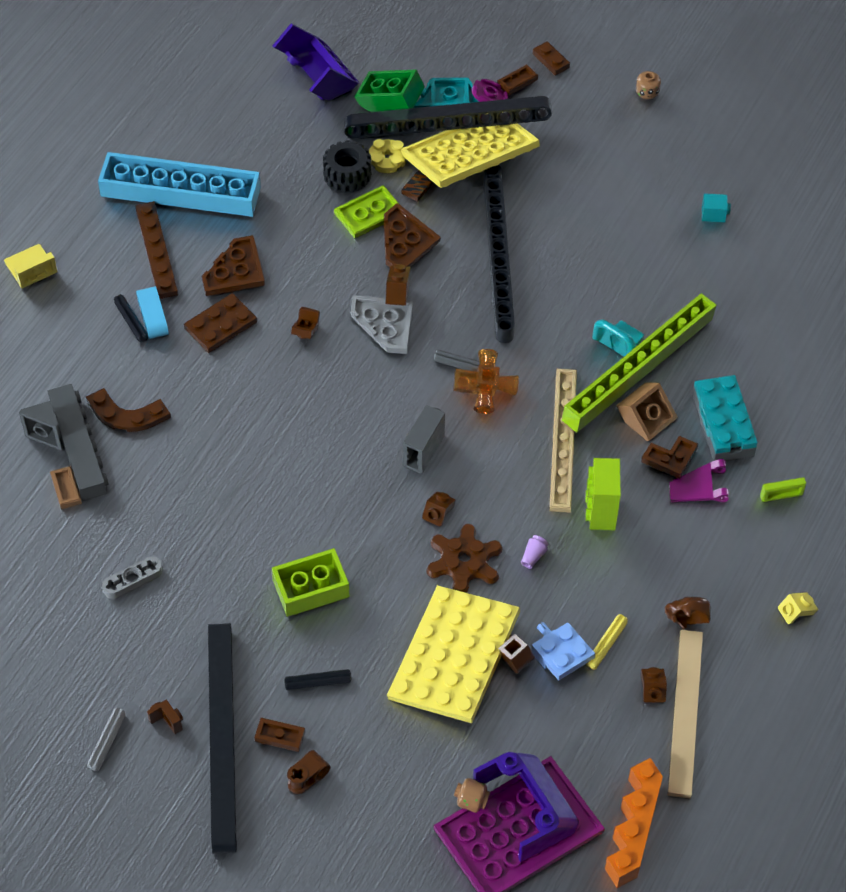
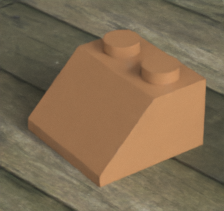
(647, 410)

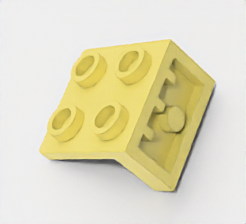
(31, 265)

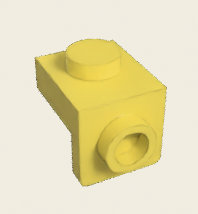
(797, 605)

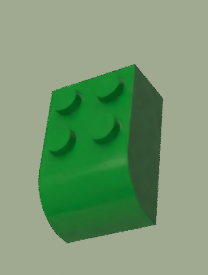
(390, 90)

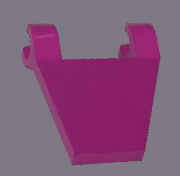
(698, 484)

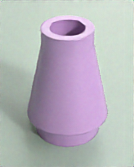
(534, 551)

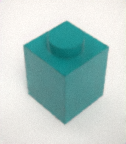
(715, 208)

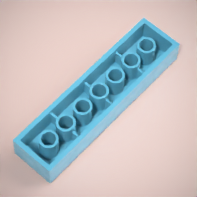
(179, 184)

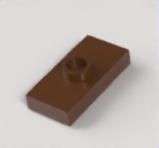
(518, 79)

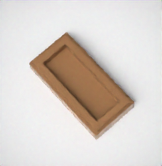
(65, 487)

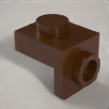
(306, 324)
(437, 507)
(654, 684)
(171, 716)

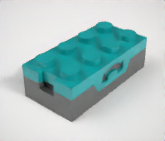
(724, 418)

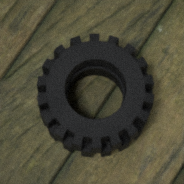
(343, 155)

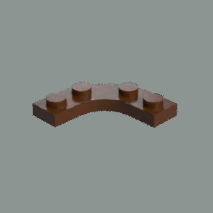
(129, 420)

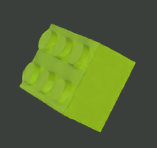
(603, 494)
(310, 582)

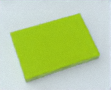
(365, 211)

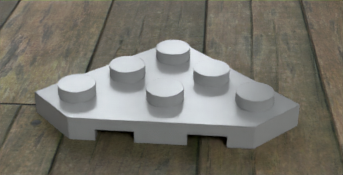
(384, 322)

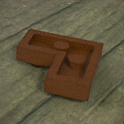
(671, 461)

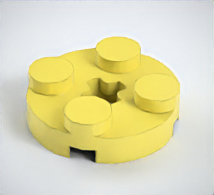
(387, 147)

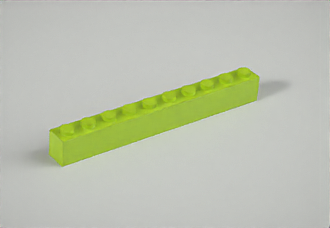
(638, 363)

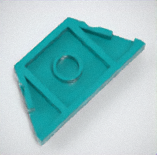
(446, 92)

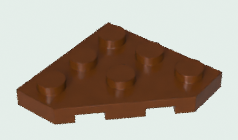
(406, 237)
(235, 268)

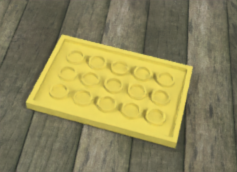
(468, 151)
(453, 654)

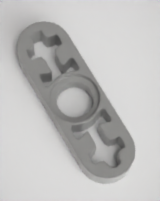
(134, 569)

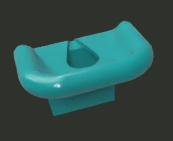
(617, 337)

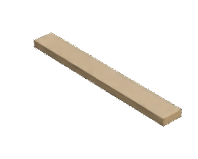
(562, 444)
(685, 714)

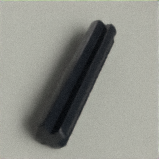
(130, 317)
(317, 679)

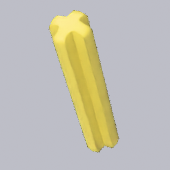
(608, 640)

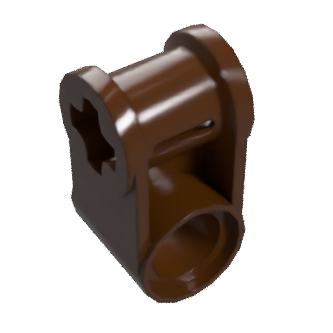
(307, 772)

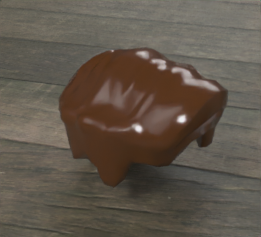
(689, 611)

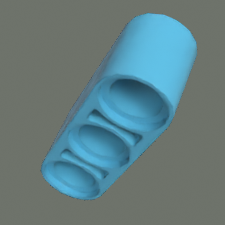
(152, 312)

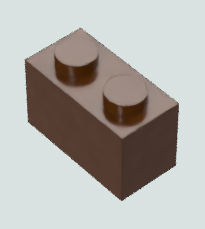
(398, 285)

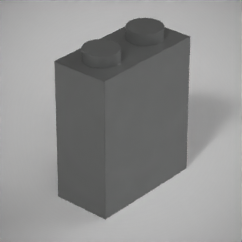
(424, 439)

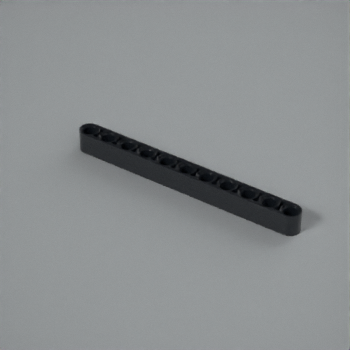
(457, 116)
(499, 254)
(221, 739)

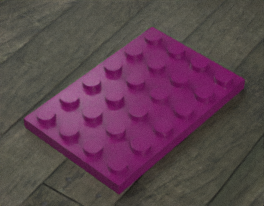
(489, 840)

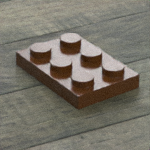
(220, 323)

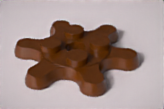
(466, 571)

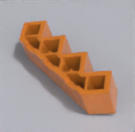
(633, 833)

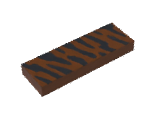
(417, 186)

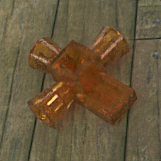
(485, 381)

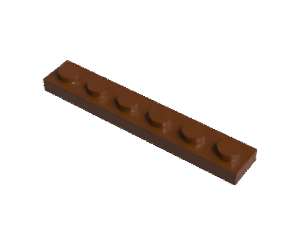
(156, 250)

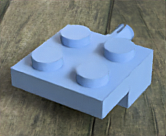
(561, 650)

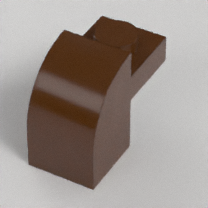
(516, 653)

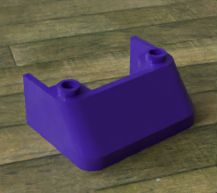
(318, 61)
(555, 819)

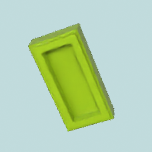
(783, 489)

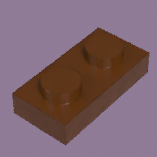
(551, 58)
(279, 734)

